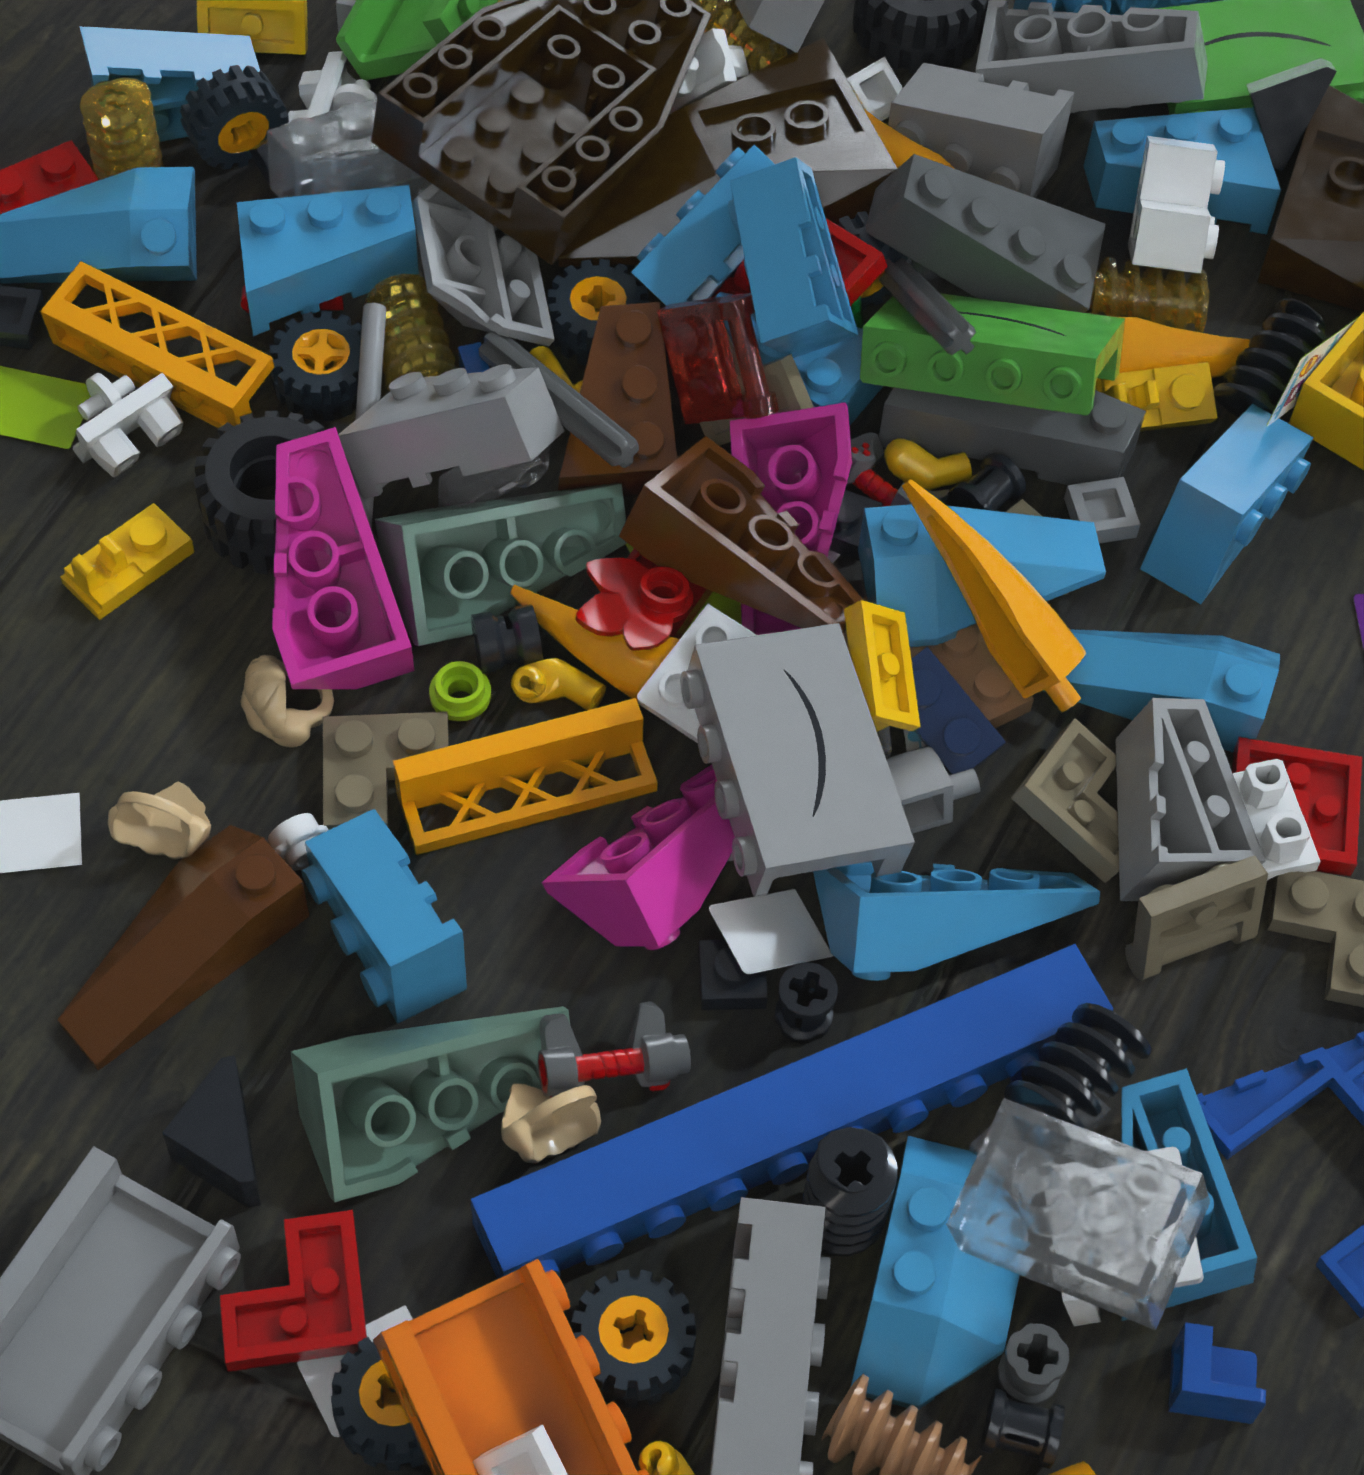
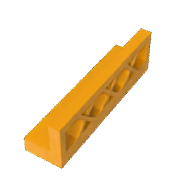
(133, 354)
(520, 756)

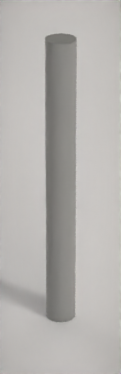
(370, 372)

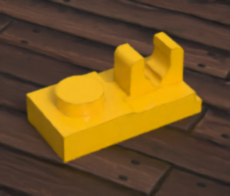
(271, 24)
(1168, 394)
(127, 561)
(883, 664)

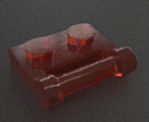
(704, 361)

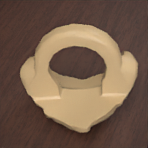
(266, 709)
(162, 823)
(548, 1126)

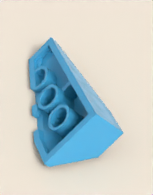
(123, 225)
(911, 576)
(1133, 667)
(923, 919)

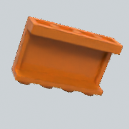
(501, 1368)

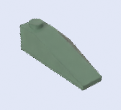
(472, 554)
(405, 1094)

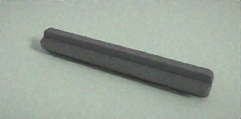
(928, 307)
(574, 410)

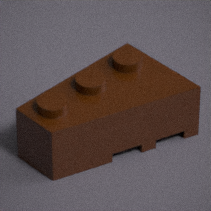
(631, 386)

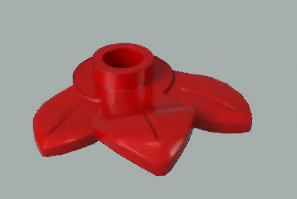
(635, 602)

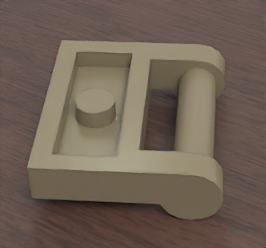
(1197, 915)

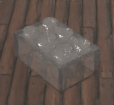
(1079, 1212)

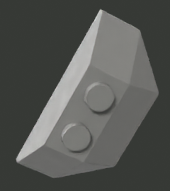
(480, 270)

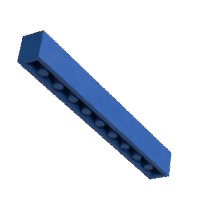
(774, 1122)

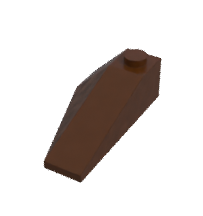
(724, 536)
(186, 939)

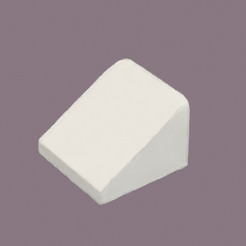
(876, 88)

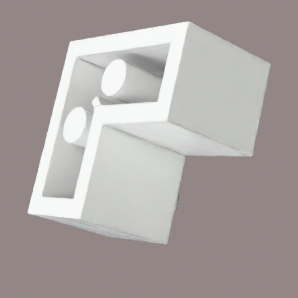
(1171, 204)

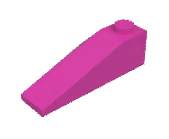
(805, 471)
(330, 586)
(654, 874)

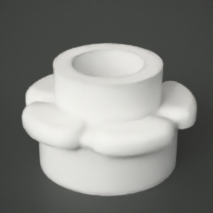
(290, 837)

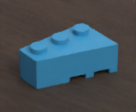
(1249, 179)

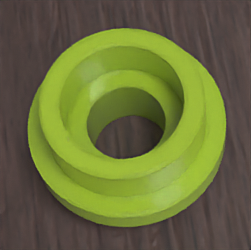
(460, 677)

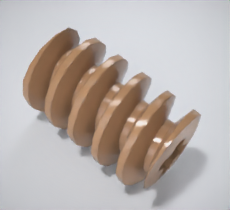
(890, 1441)

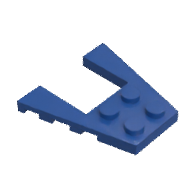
(1264, 1099)

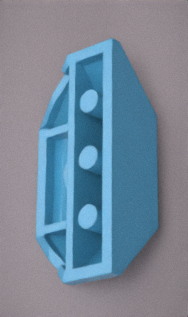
(931, 1305)

